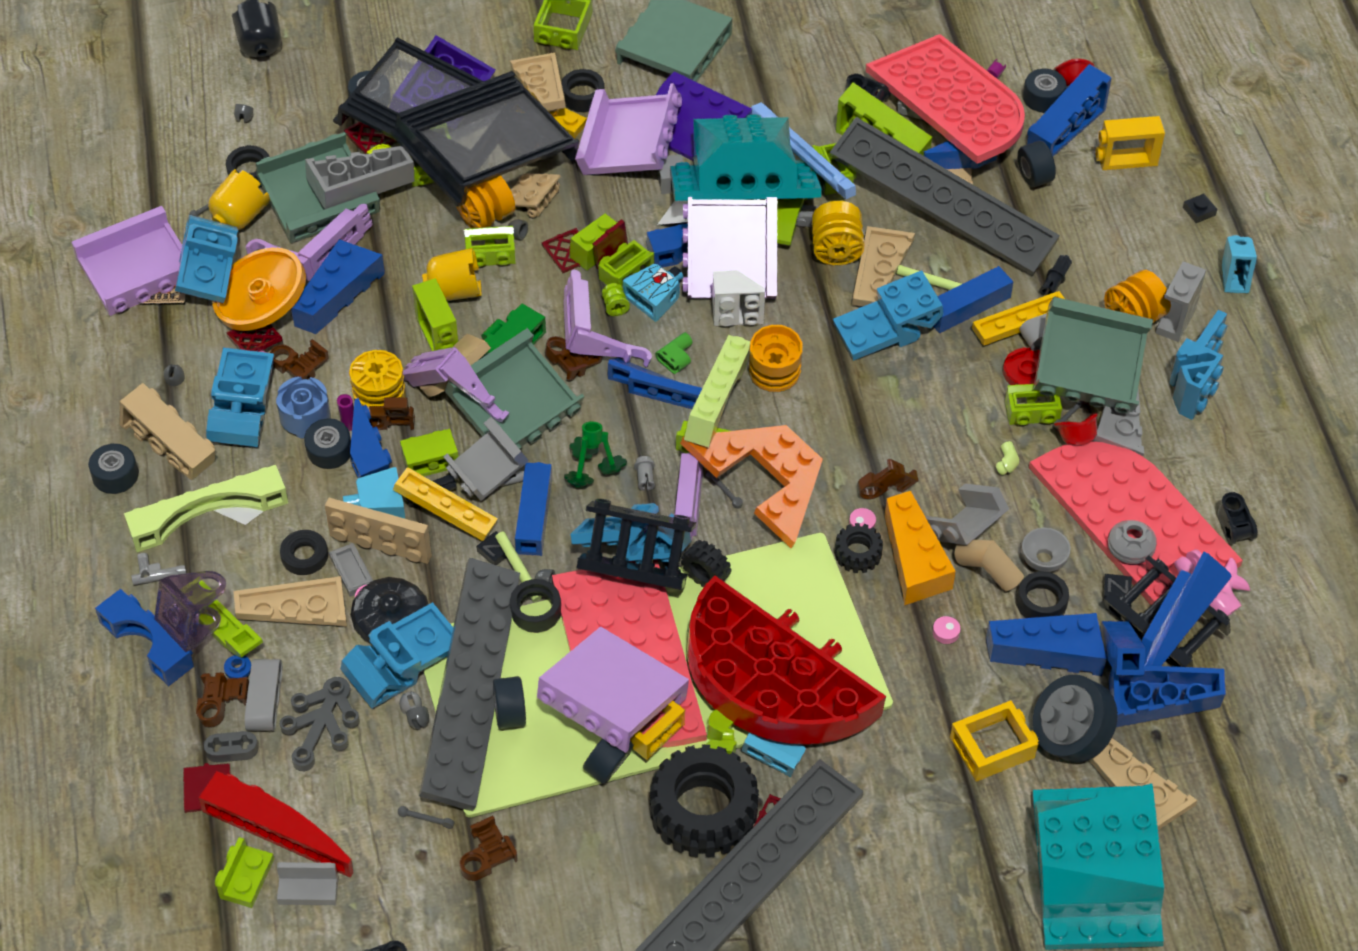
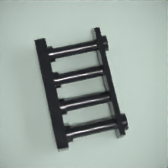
(619, 564)
(1121, 609)

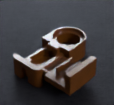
(571, 362)
(301, 366)
(392, 412)
(891, 476)
(219, 689)
(494, 850)

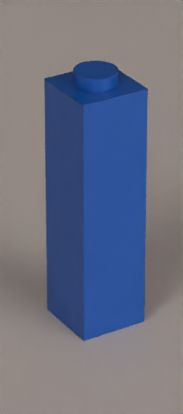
(973, 298)
(533, 509)
(1123, 648)

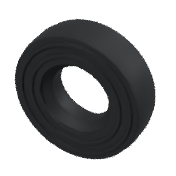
(304, 566)

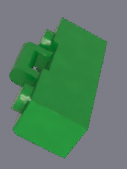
(516, 322)

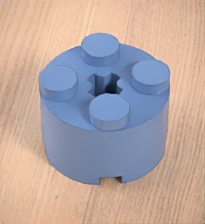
(301, 404)

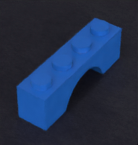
(124, 617)

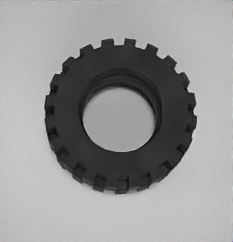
(703, 769)

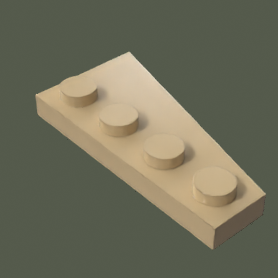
(541, 79)
(1122, 769)

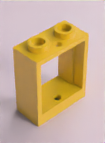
(1130, 129)
(660, 732)
(971, 754)

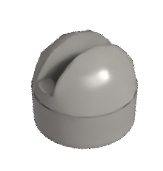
(404, 703)

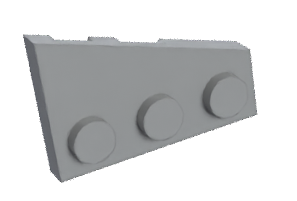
(1121, 429)

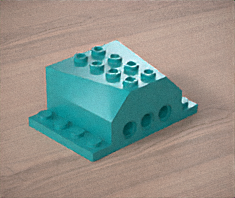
(743, 161)
(1099, 867)

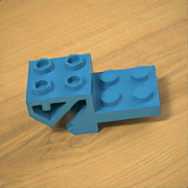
(206, 258)
(892, 317)
(1198, 368)
(239, 397)
(583, 535)
(397, 654)

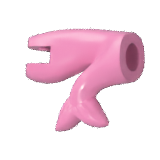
(1225, 599)

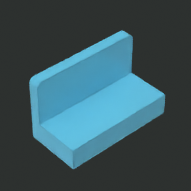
(776, 754)

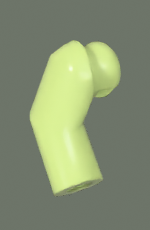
(1010, 459)

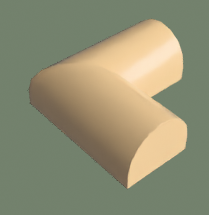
(993, 559)

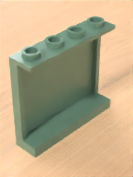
(676, 37)
(292, 195)
(1091, 355)
(523, 387)

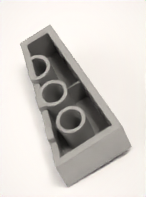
(359, 174)

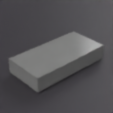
(350, 568)

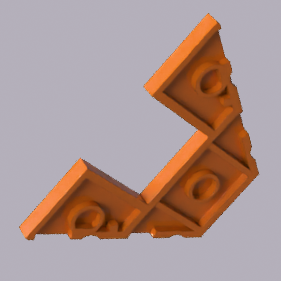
(783, 456)

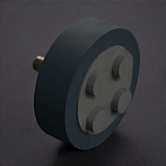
(1075, 718)

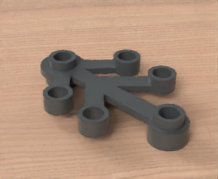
(320, 718)

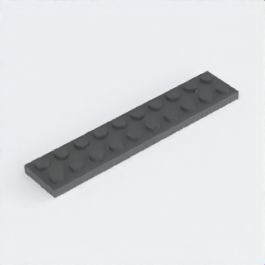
(944, 196)
(466, 693)
(757, 863)

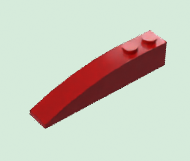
(271, 820)

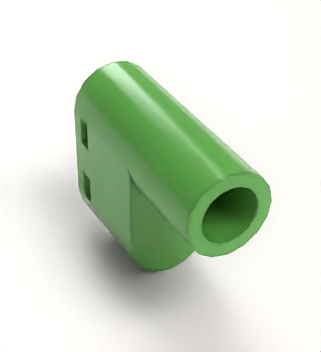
(674, 353)

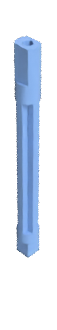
(813, 158)

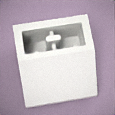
(736, 299)

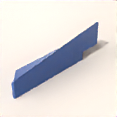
(652, 385)
(1183, 607)

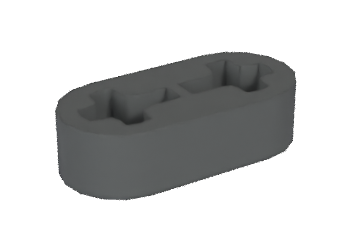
(231, 746)

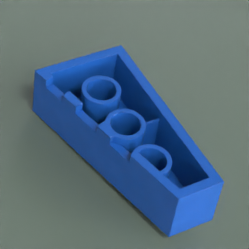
(1072, 110)
(335, 284)
(1050, 642)
(1166, 692)

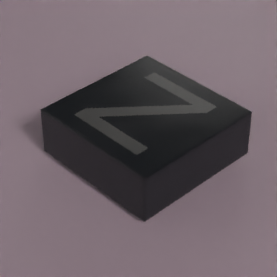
(491, 549)
(1117, 584)

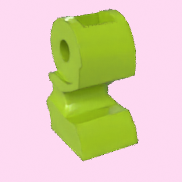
(720, 732)

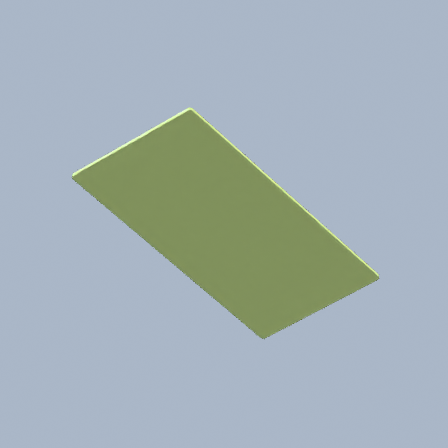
(551, 749)

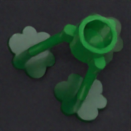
(588, 445)

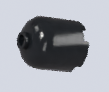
(257, 28)

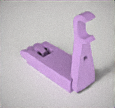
(346, 226)
(578, 326)
(452, 365)
(689, 489)

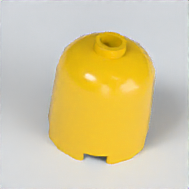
(237, 200)
(455, 274)

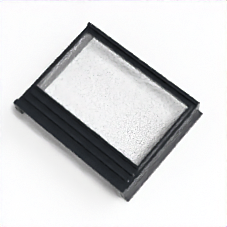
(400, 82)
(480, 134)

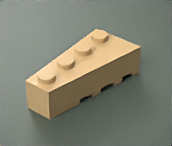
(166, 431)

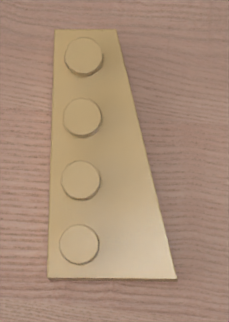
(879, 262)
(298, 602)

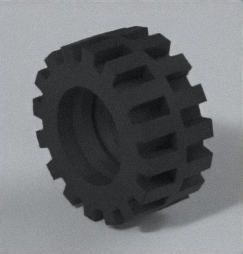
(858, 535)
(705, 562)

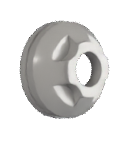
(1045, 541)
(1131, 549)

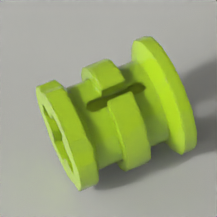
(615, 299)

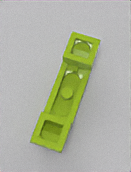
(787, 216)
(231, 632)

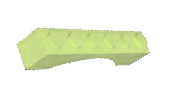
(716, 391)
(255, 490)

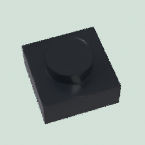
(1200, 208)

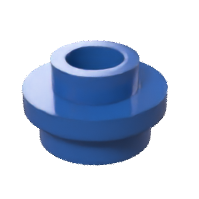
(240, 672)

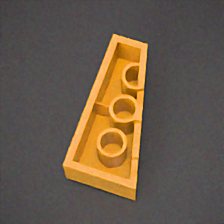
(918, 554)

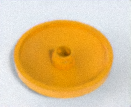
(261, 289)

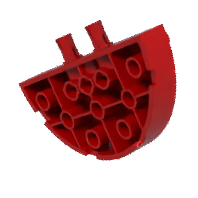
(772, 676)

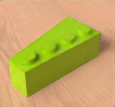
(860, 104)

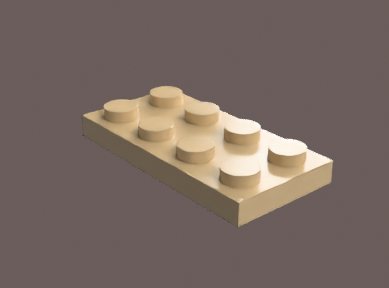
(378, 530)

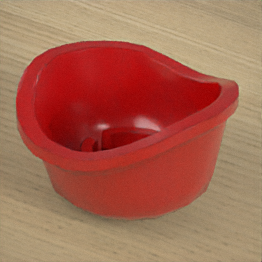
(1072, 69)
(1078, 432)

